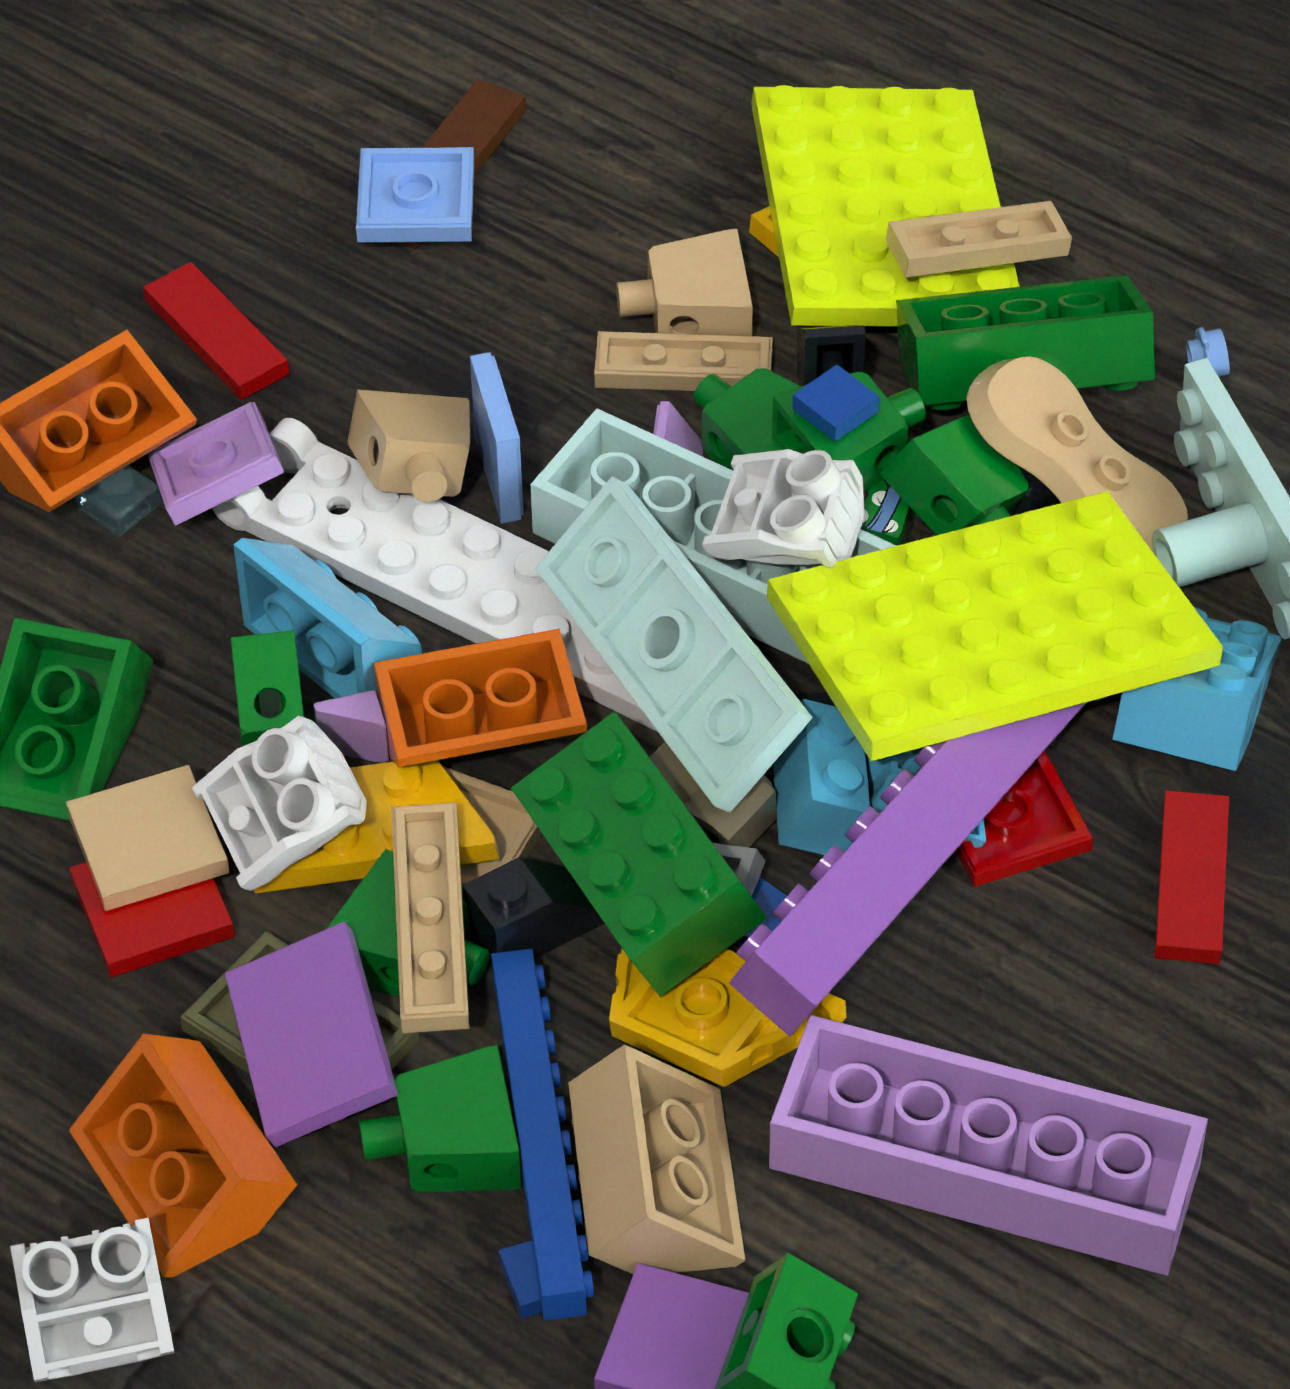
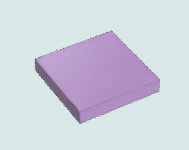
(215, 463)

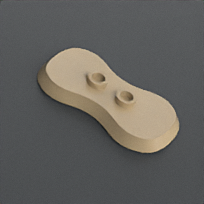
(1044, 426)

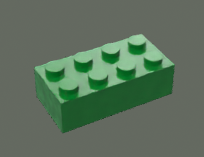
(1085, 328)
(638, 854)

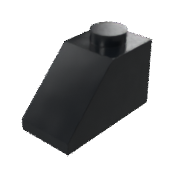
(829, 346)
(527, 908)

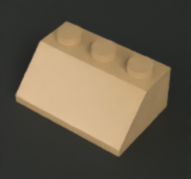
(654, 1166)

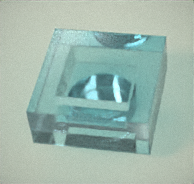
(120, 500)

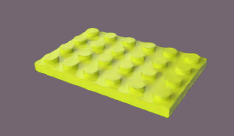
(849, 165)
(992, 624)

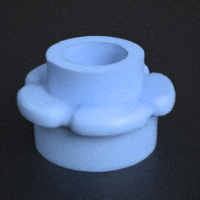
(1209, 345)

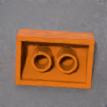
(87, 423)
(478, 698)
(181, 1152)

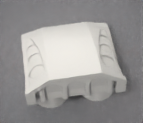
(789, 509)
(281, 799)
(92, 1301)

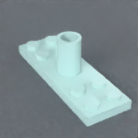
(1242, 487)
(673, 645)

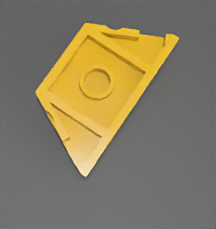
(360, 845)
(704, 1021)

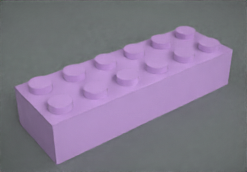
(987, 1144)

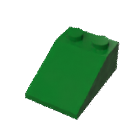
(64, 713)

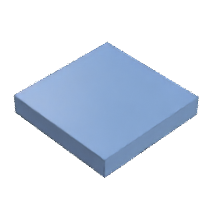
(415, 195)
(496, 437)

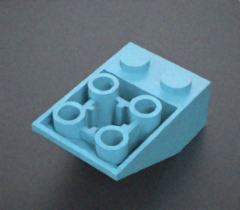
(1208, 711)
(829, 782)

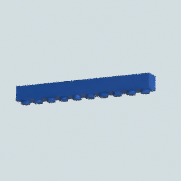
(539, 1136)

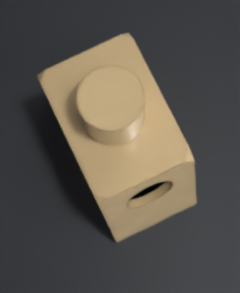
(693, 287)
(411, 442)

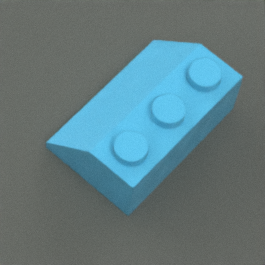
(333, 627)

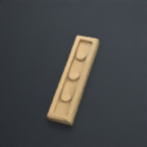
(429, 918)

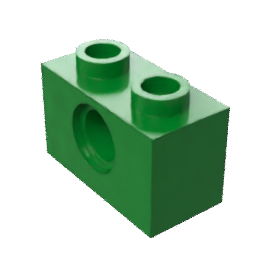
(795, 1306)

